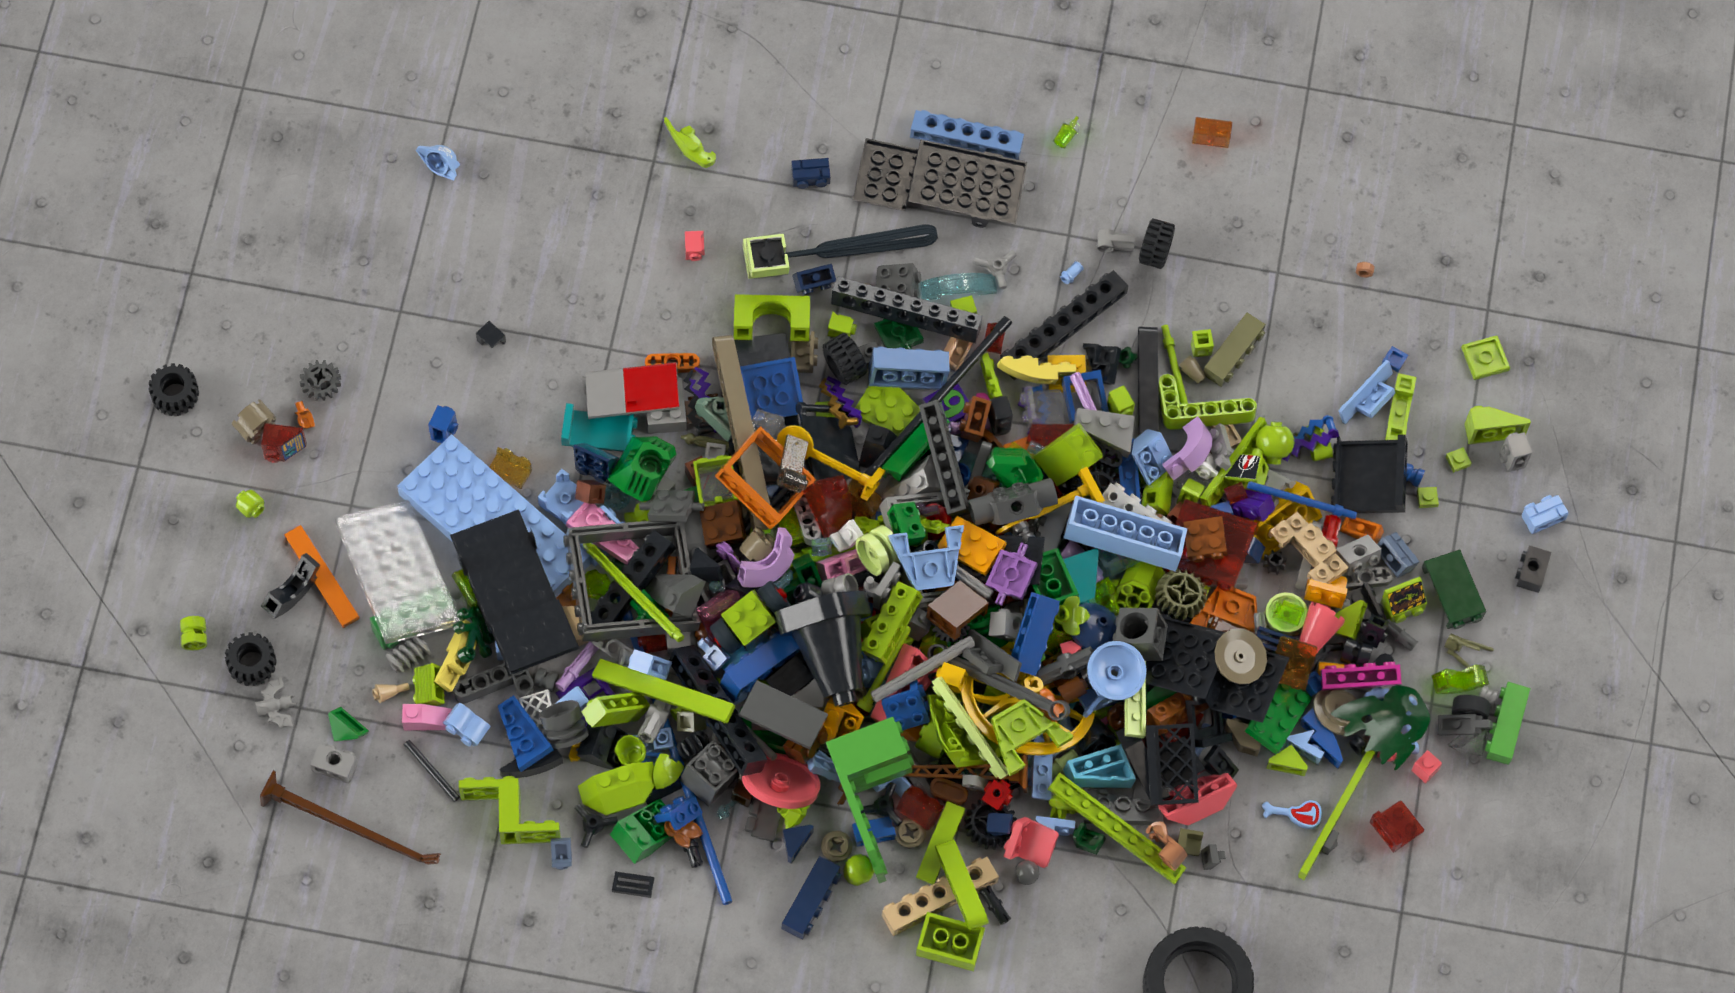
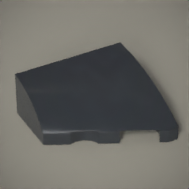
(1104, 359)

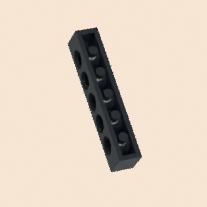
(641, 579)

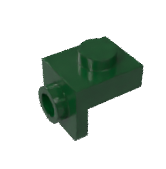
(1088, 839)

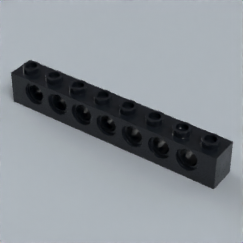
(1117, 289)
(906, 309)
(735, 734)

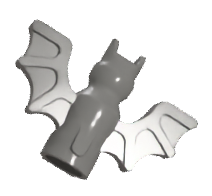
(272, 705)

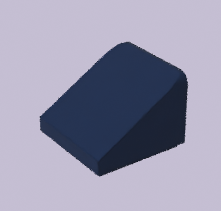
(999, 824)

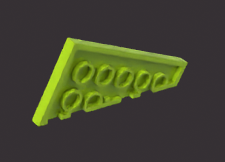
(887, 408)

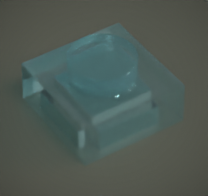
(821, 546)

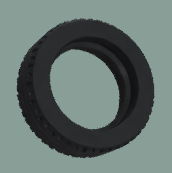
(1200, 940)

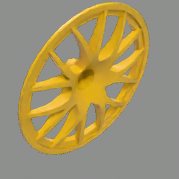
(1005, 701)

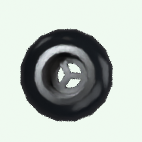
(806, 592)

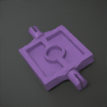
(1011, 574)

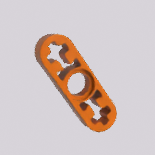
(677, 356)

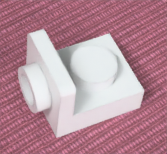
(1207, 468)
(846, 536)

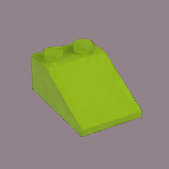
(1492, 424)
(1068, 455)

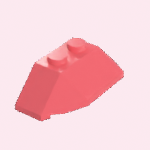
(1212, 797)

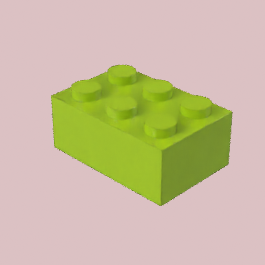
(949, 941)

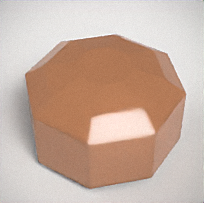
(1365, 269)

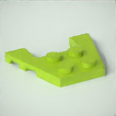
(1019, 726)

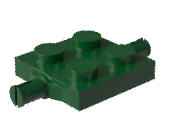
(898, 335)

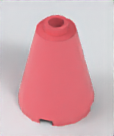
(1320, 625)

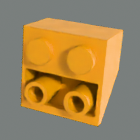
(841, 720)

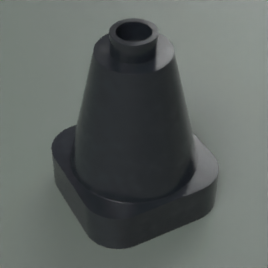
(830, 640)

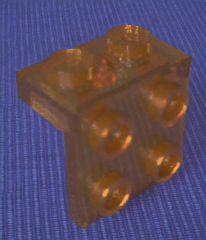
(1300, 661)

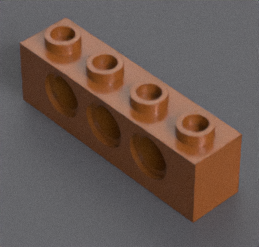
(1171, 711)

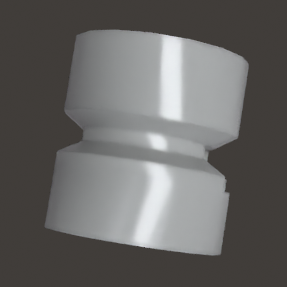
(839, 584)

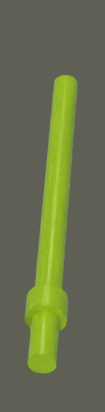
(1169, 344)

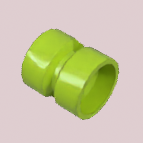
(193, 633)

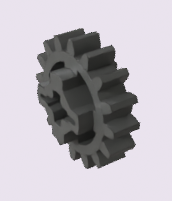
(314, 375)

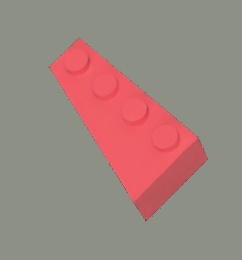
(906, 660)

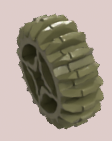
(1170, 596)

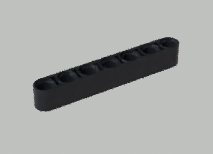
(1148, 379)

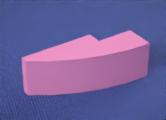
(840, 564)

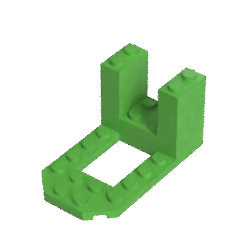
(865, 761)

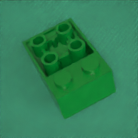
(640, 833)

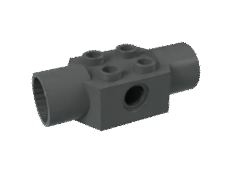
(1013, 503)

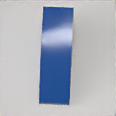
(1323, 738)

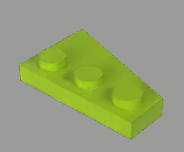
(990, 378)

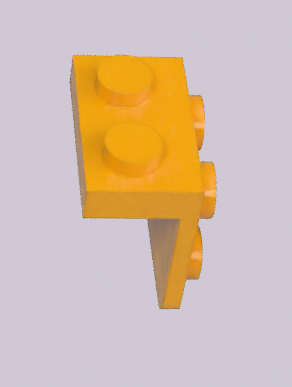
(1327, 594)

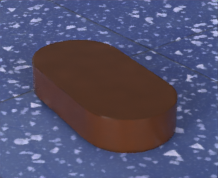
(948, 791)

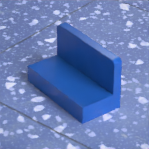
(881, 829)

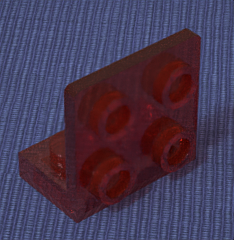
(1396, 826)

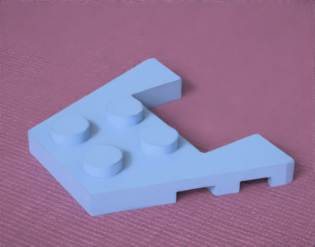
(931, 567)

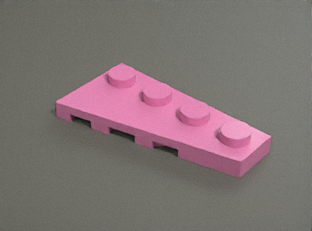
(591, 516)

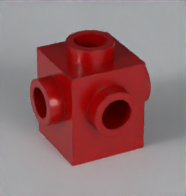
(1005, 794)

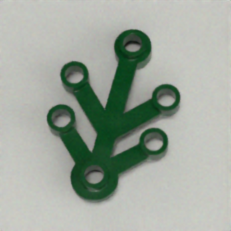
(467, 653)

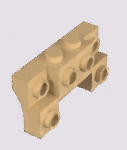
(1312, 545)

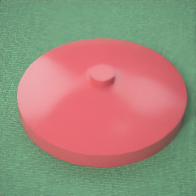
(784, 783)

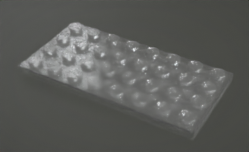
(397, 571)

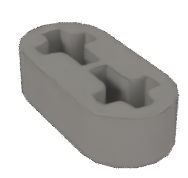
(974, 783)

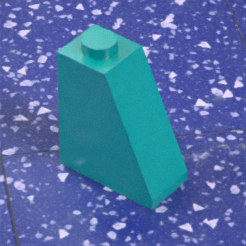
(1084, 573)

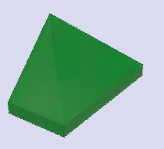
(345, 726)

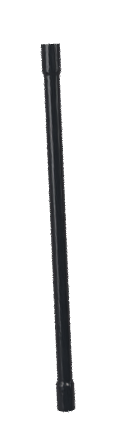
(997, 331)

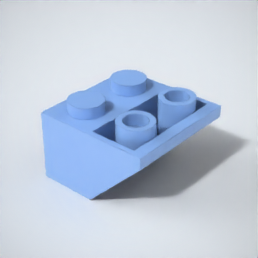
(1150, 453)

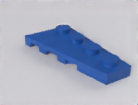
(525, 737)

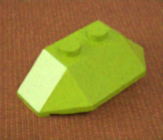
(618, 788)

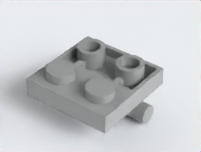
(881, 591)

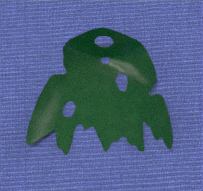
(1387, 722)

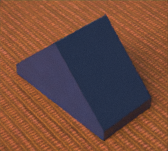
(795, 839)

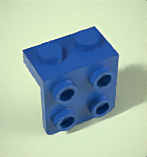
(908, 706)

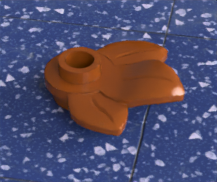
(684, 834)

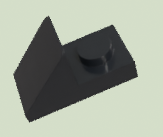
(1218, 762)

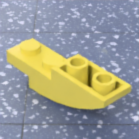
(1028, 369)
(452, 666)

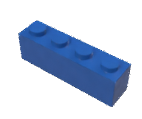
(1034, 632)

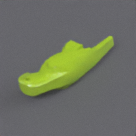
(691, 145)

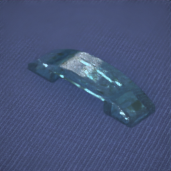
(958, 284)

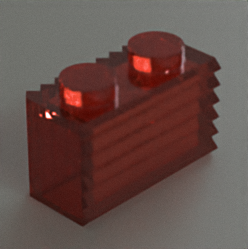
(919, 807)

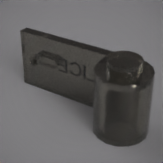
(792, 464)

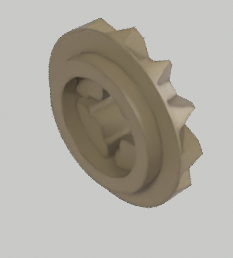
(839, 838)
(907, 841)

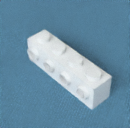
(1115, 497)

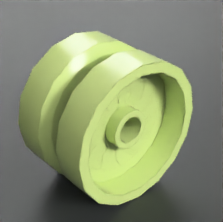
(876, 550)
(1279, 626)

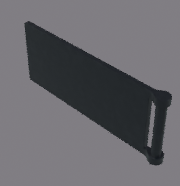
(829, 440)

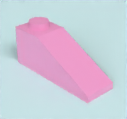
(424, 717)

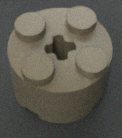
(252, 421)
(757, 545)

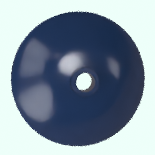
(1098, 628)

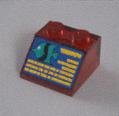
(282, 442)

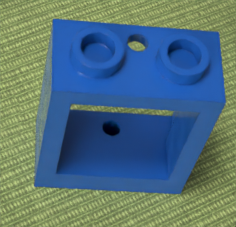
(1088, 376)

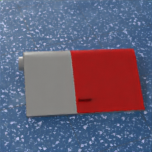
(631, 390)

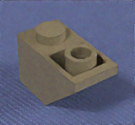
(1242, 740)

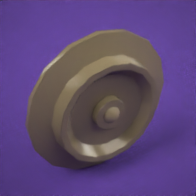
(1240, 656)
(1328, 701)

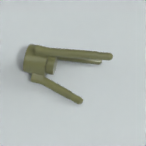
(1455, 643)

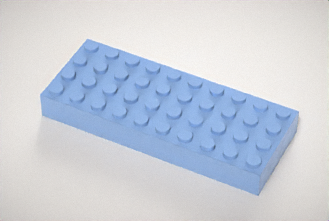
(461, 491)

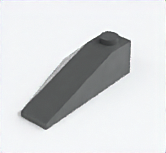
(676, 592)

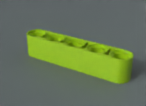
(961, 885)

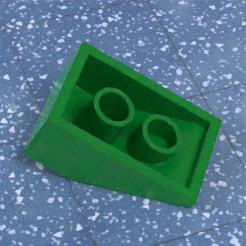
(1055, 578)

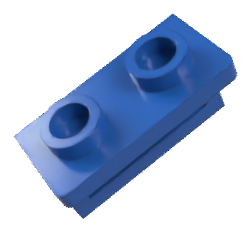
(680, 812)

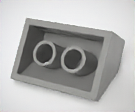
(919, 480)

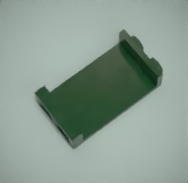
(1455, 589)

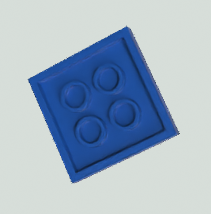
(772, 387)

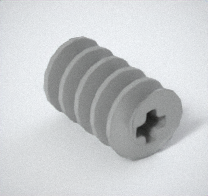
(408, 654)

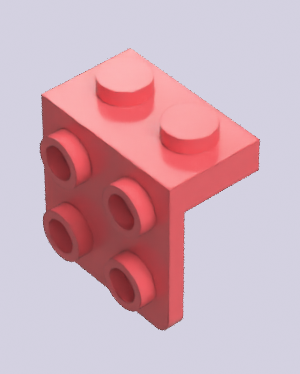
(1031, 842)

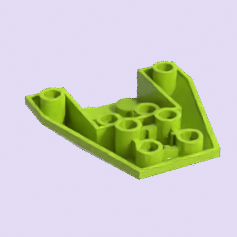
(952, 737)

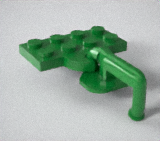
(1281, 717)

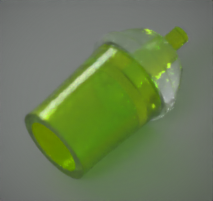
(1067, 132)

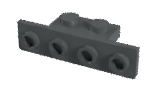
(991, 658)

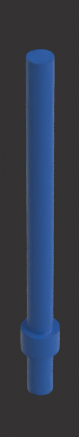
(1336, 510)

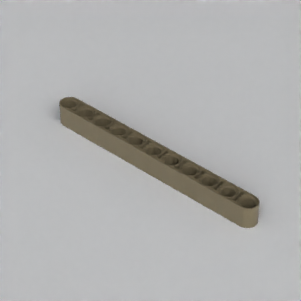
(739, 418)

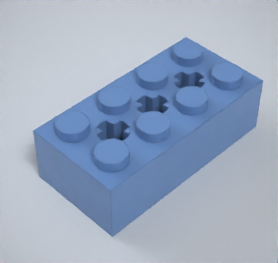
(908, 368)

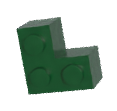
(805, 572)

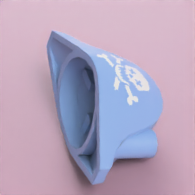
(439, 160)

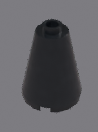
(1098, 736)

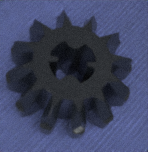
(692, 745)

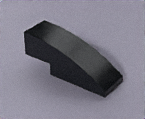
(546, 763)

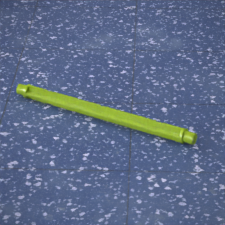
(634, 592)

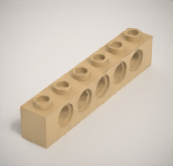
(899, 923)

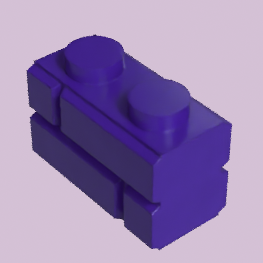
(1254, 507)

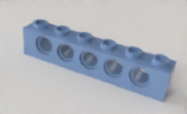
(973, 142)

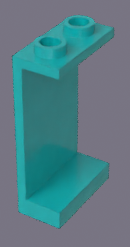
(604, 433)

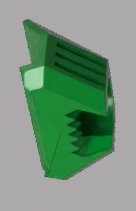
(1013, 466)
(642, 467)

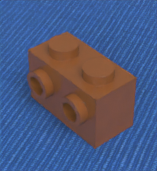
(975, 418)

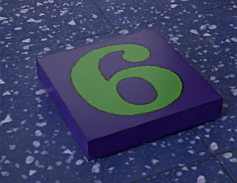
(952, 403)

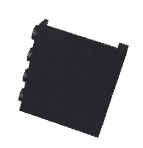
(1370, 475)

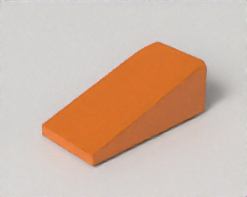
(1359, 527)

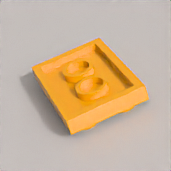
(978, 547)

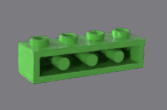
(1508, 722)

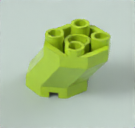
(1138, 586)

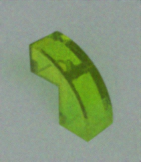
(1454, 681)

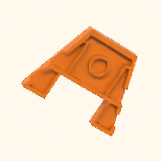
(1232, 607)

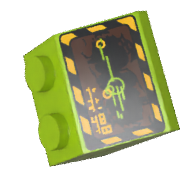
(1404, 600)

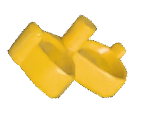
(573, 753)

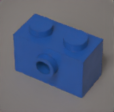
(442, 424)

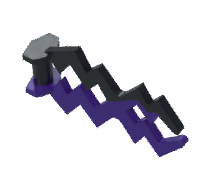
(697, 395)

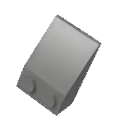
(668, 420)

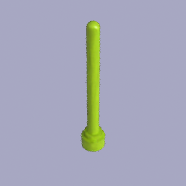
(866, 702)

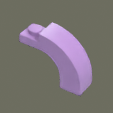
(1193, 453)
(770, 568)

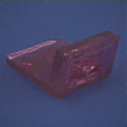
(711, 610)

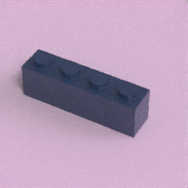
(811, 897)

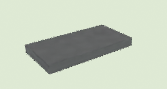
(783, 714)

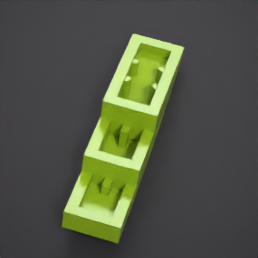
(944, 832)

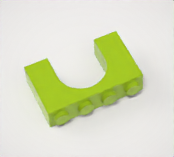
(793, 308)

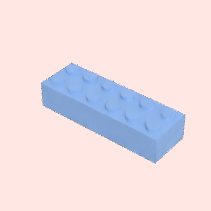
(1125, 533)

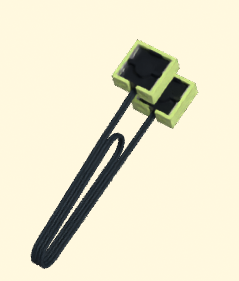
(767, 255)

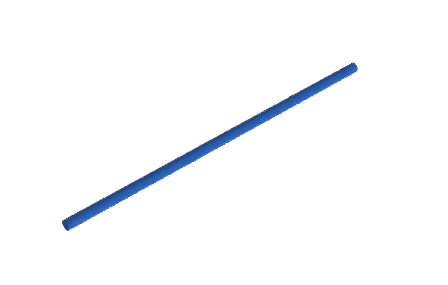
(705, 838)

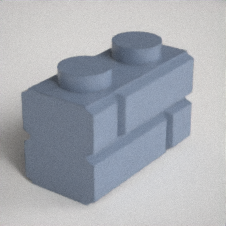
(1397, 555)

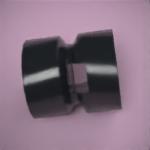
(1363, 656)

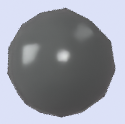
(1027, 872)

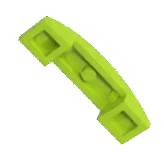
(1400, 406)

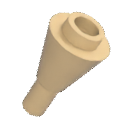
(384, 691)

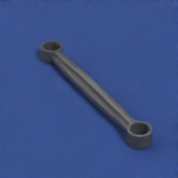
(1006, 685)

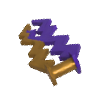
(837, 396)

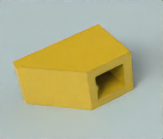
(953, 676)

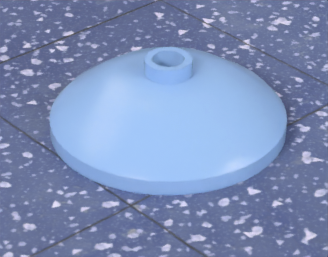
(1129, 668)

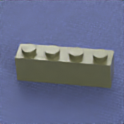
(1234, 349)

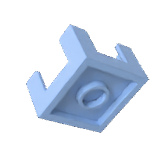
(560, 498)

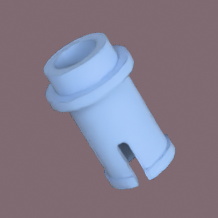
(1069, 275)

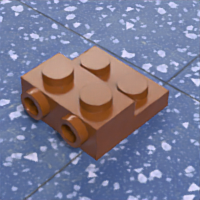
(1205, 539)

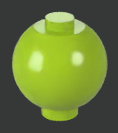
(1275, 442)

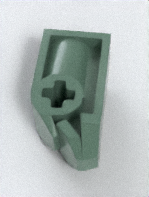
(710, 411)

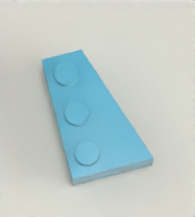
(1101, 769)

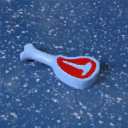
(1305, 816)

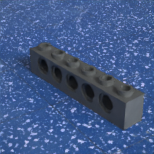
(944, 458)

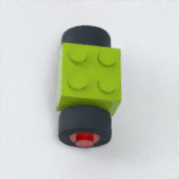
(749, 617)

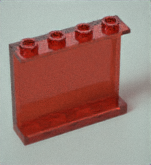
(1238, 536)

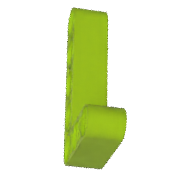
(1223, 411)

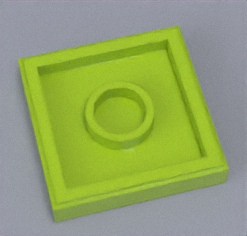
(1485, 357)

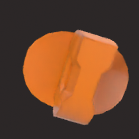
(304, 415)

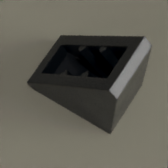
(705, 567)

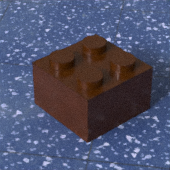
(723, 523)

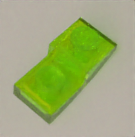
(1105, 595)

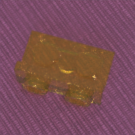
(511, 468)

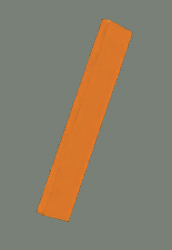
(325, 580)

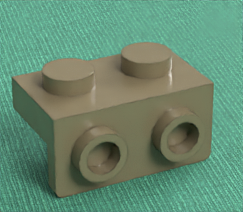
(804, 354)

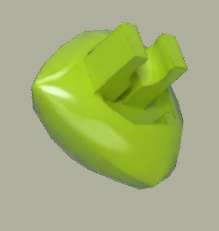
(1059, 808)

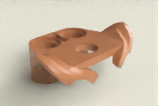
(1172, 853)

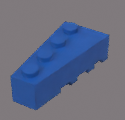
(758, 665)

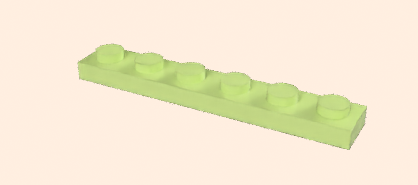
(964, 721)

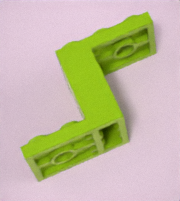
(509, 797)

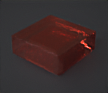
(1235, 493)

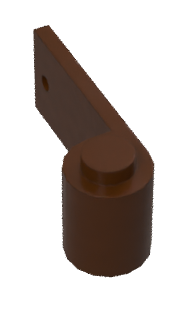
(1068, 688)

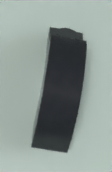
(293, 589)

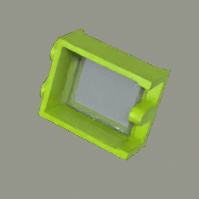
(709, 488)

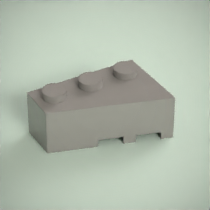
(1107, 428)

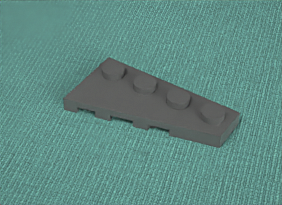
(1130, 810)

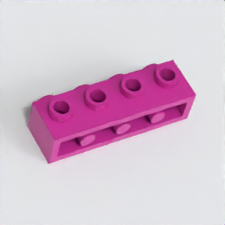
(1360, 677)

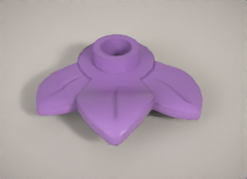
(726, 552)

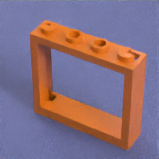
(746, 493)

